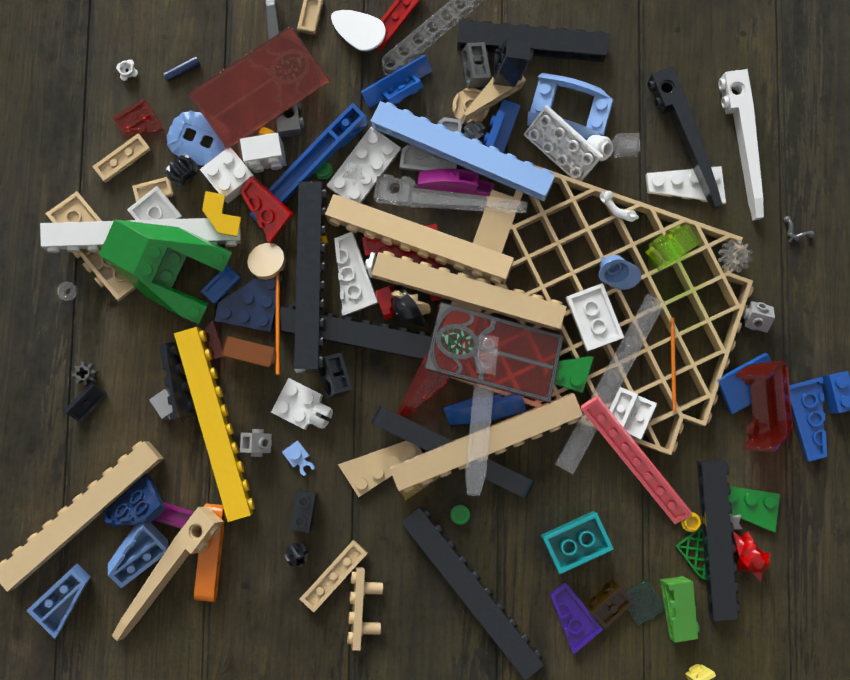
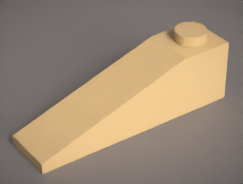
(488, 97)

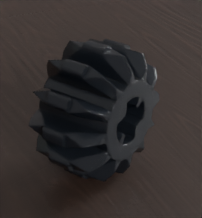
(181, 170)

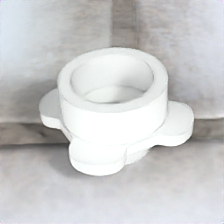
(122, 66)

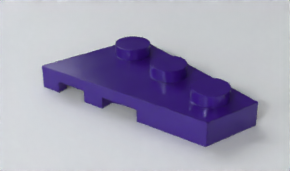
(574, 617)

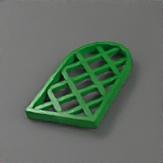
(688, 537)

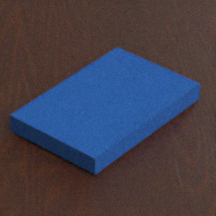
(734, 390)

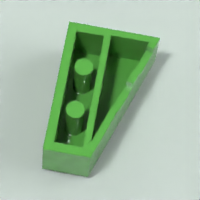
(680, 608)

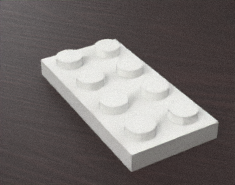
(375, 155)

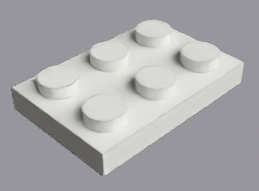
(594, 317)

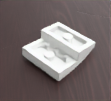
(632, 412)

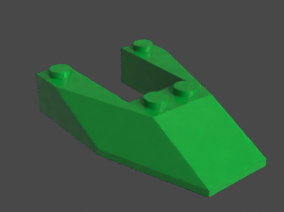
(153, 257)

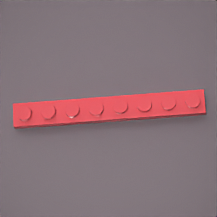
(636, 459)

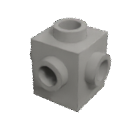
(759, 316)
(256, 443)

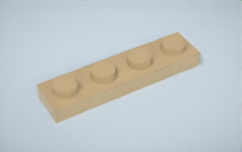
(333, 576)

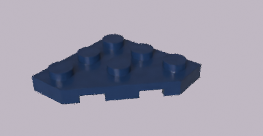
(250, 306)
(136, 505)

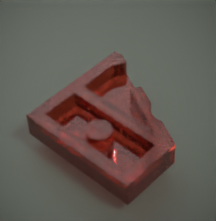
(138, 119)

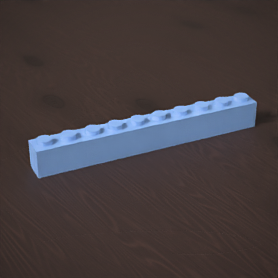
(463, 151)

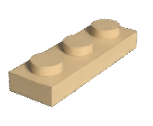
(121, 158)

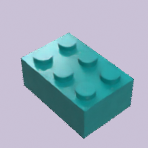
(576, 542)

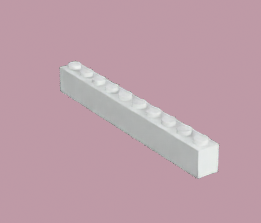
(92, 235)

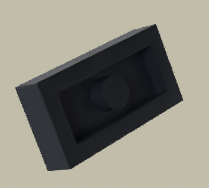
(85, 402)

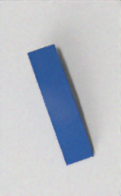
(502, 407)

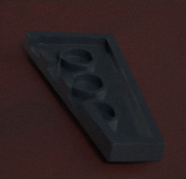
(176, 380)

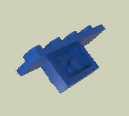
(398, 84)
(502, 125)

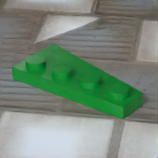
(755, 506)

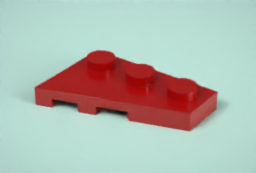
(268, 209)

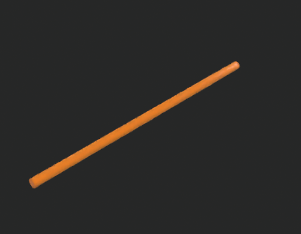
(278, 324)

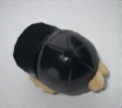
(409, 308)

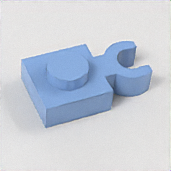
(297, 455)

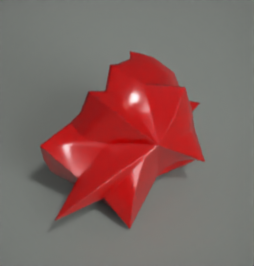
(750, 555)

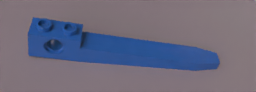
(319, 152)

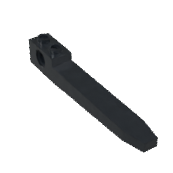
(680, 112)

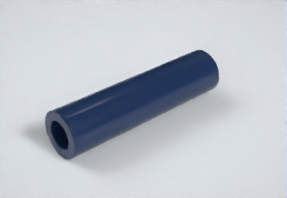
(182, 68)

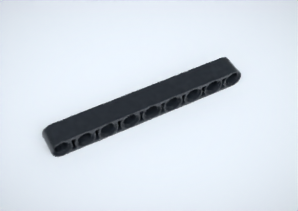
(430, 440)

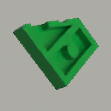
(573, 373)

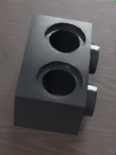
(335, 376)
(303, 510)

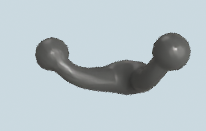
(787, 219)

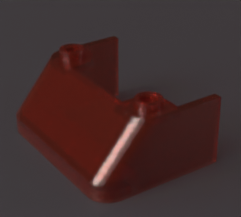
(770, 405)

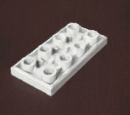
(562, 144)

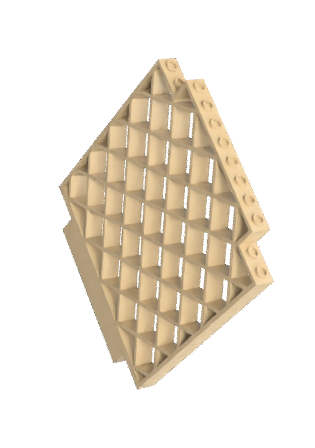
(494, 232)

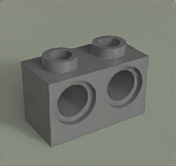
(476, 65)

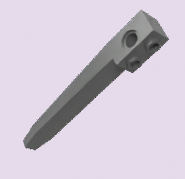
(285, 126)

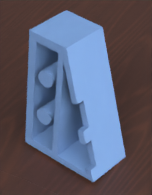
(137, 553)
(58, 602)

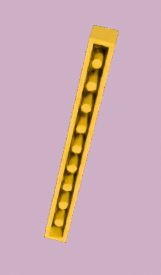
(214, 423)

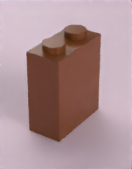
(248, 352)

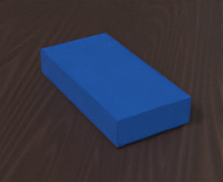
(221, 285)

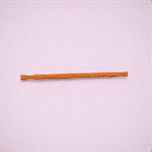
(673, 364)

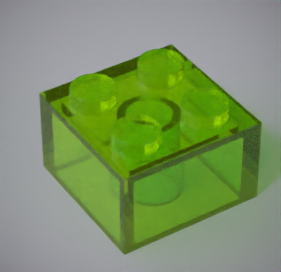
(673, 246)

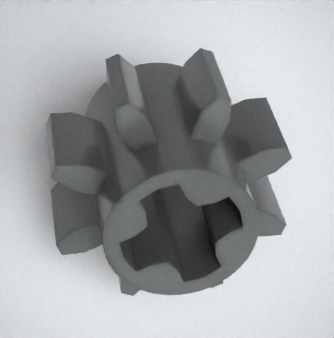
(474, 130)
(82, 369)

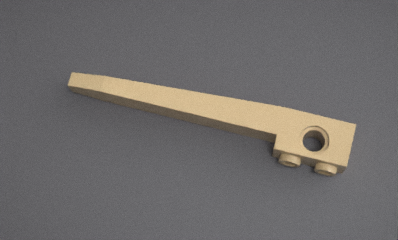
(186, 542)

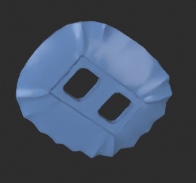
(193, 149)

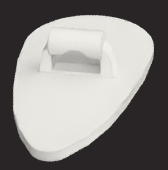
(359, 29)

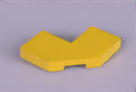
(213, 209)

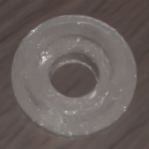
(62, 288)

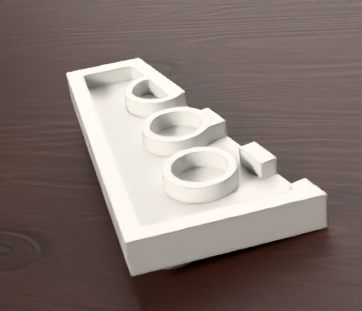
(682, 184)

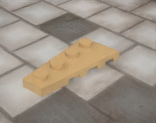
(374, 467)

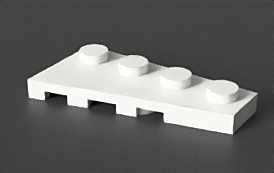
(354, 279)

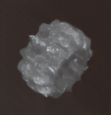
(740, 252)

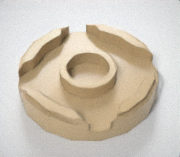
(463, 101)
(266, 261)

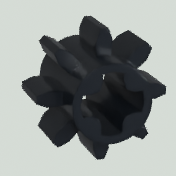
(296, 555)

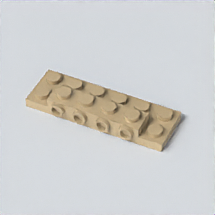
(77, 210)

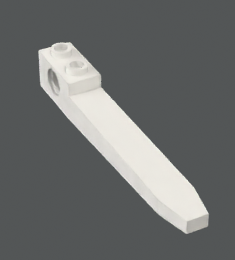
(744, 118)

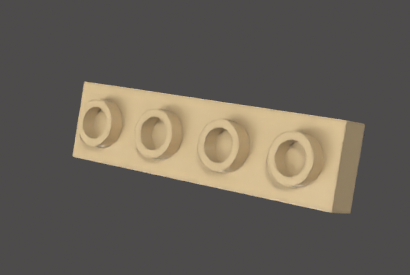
(355, 617)

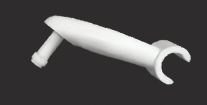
(629, 215)

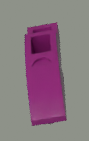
(454, 181)

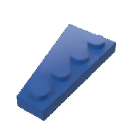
(809, 417)

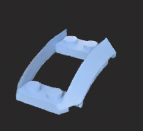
(599, 111)

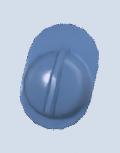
(619, 273)

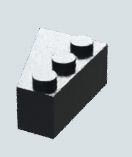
(511, 62)

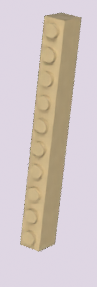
(420, 239)
(469, 291)
(503, 434)
(78, 515)

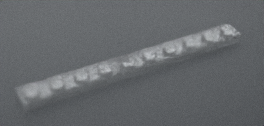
(611, 380)

